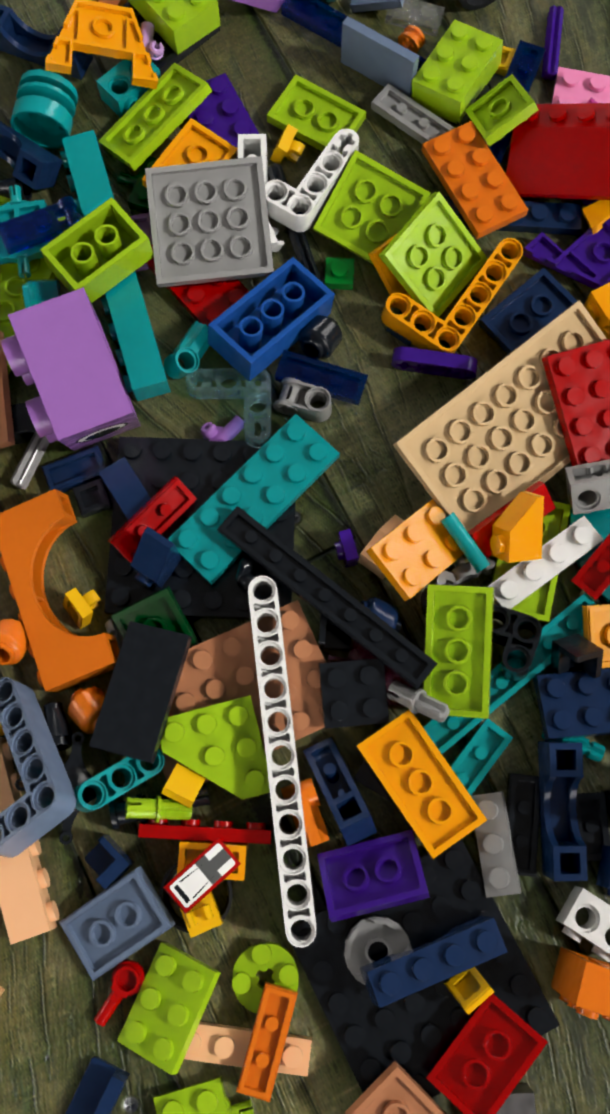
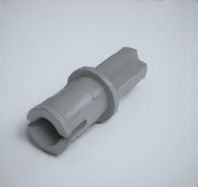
(418, 701)

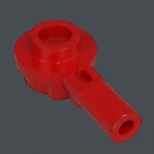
(126, 981)

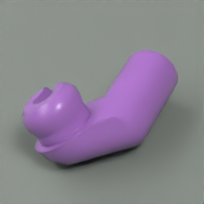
(221, 433)

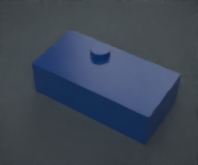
(269, 318)

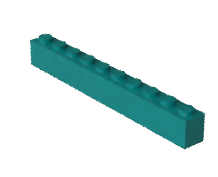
(125, 300)

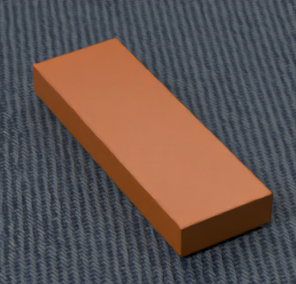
(267, 1041)

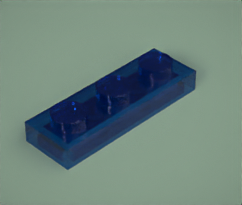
(339, 381)

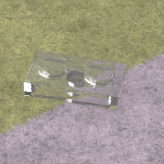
(418, 13)

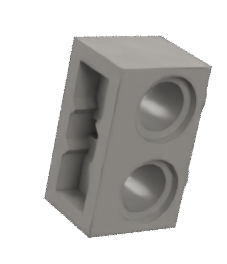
(588, 487)

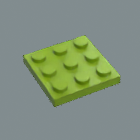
(368, 206)
(433, 255)

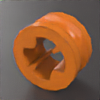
(412, 38)

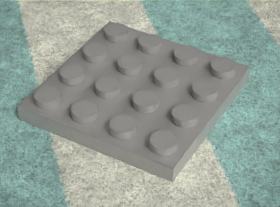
(209, 221)

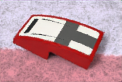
(201, 875)

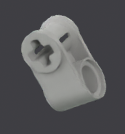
(299, 396)

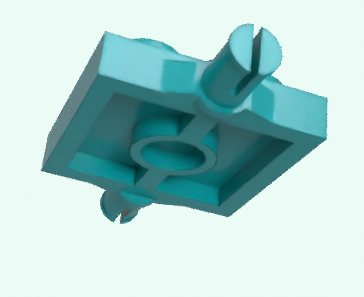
(11, 210)

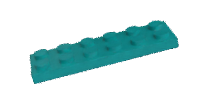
(261, 489)

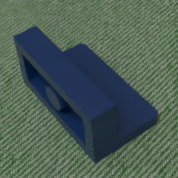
(98, 1088)

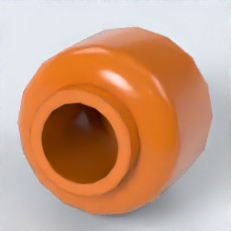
(12, 641)
(86, 707)

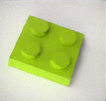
(501, 110)

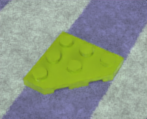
(221, 746)

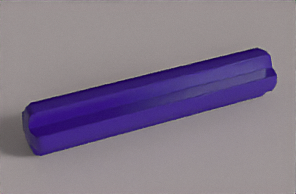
(552, 42)

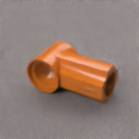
(314, 823)

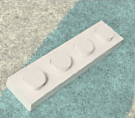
(556, 557)

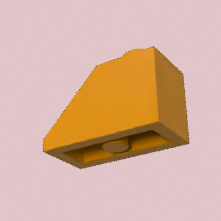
(519, 529)

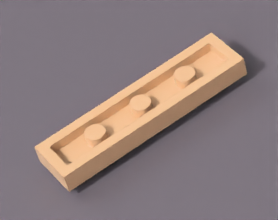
(229, 1045)

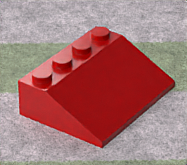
(562, 152)

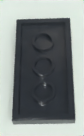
(141, 692)

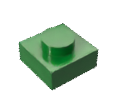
(339, 273)

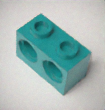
(117, 90)

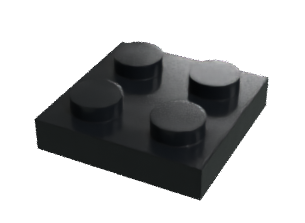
(353, 693)

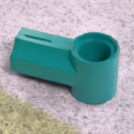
(190, 350)

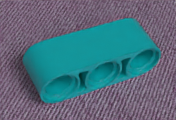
(107, 791)

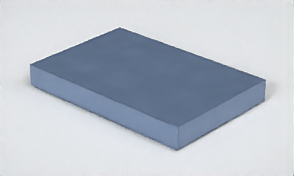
(377, 56)
(117, 923)

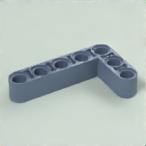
(47, 785)

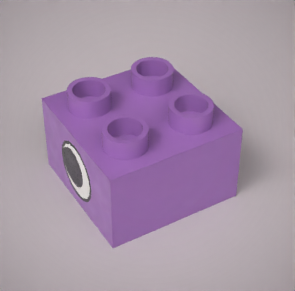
(74, 370)

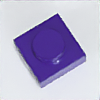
(346, 548)

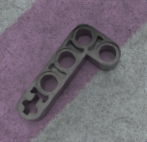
(508, 636)

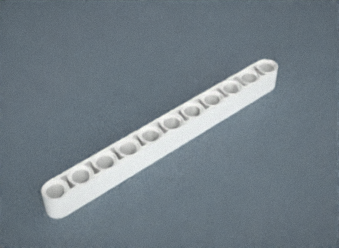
(284, 840)

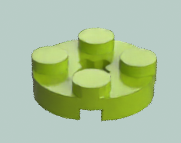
(261, 957)

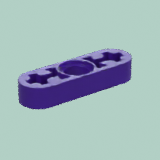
(434, 362)

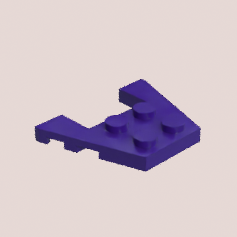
(583, 261)

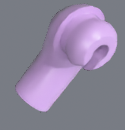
(155, 50)

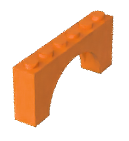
(25, 542)

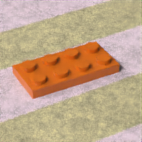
(474, 180)

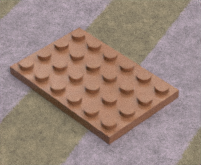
(227, 670)

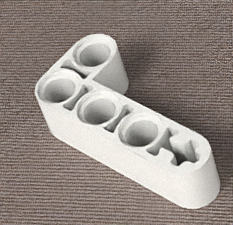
(318, 178)

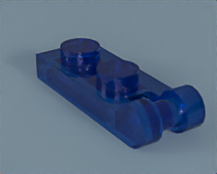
(38, 225)

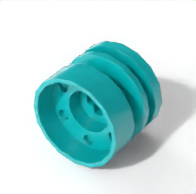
(44, 108)

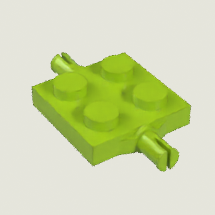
(200, 1098)

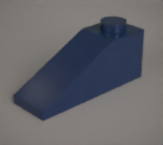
(340, 791)

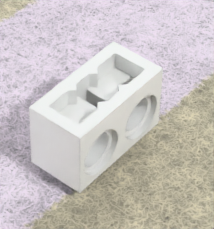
(596, 926)

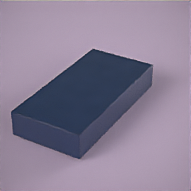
(74, 470)
(125, 487)

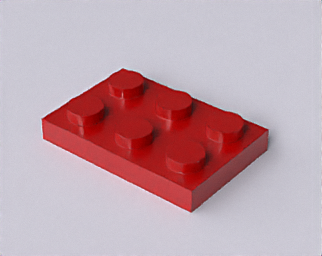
(487, 1059)

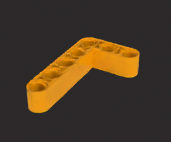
(465, 308)

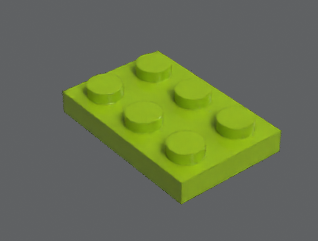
(314, 113)
(168, 1008)

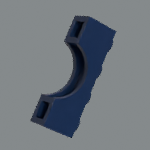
(31, 45)
(29, 160)
(561, 842)
(429, 964)

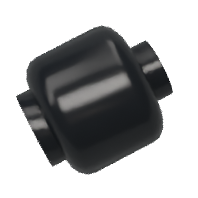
(320, 337)

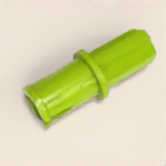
(156, 809)

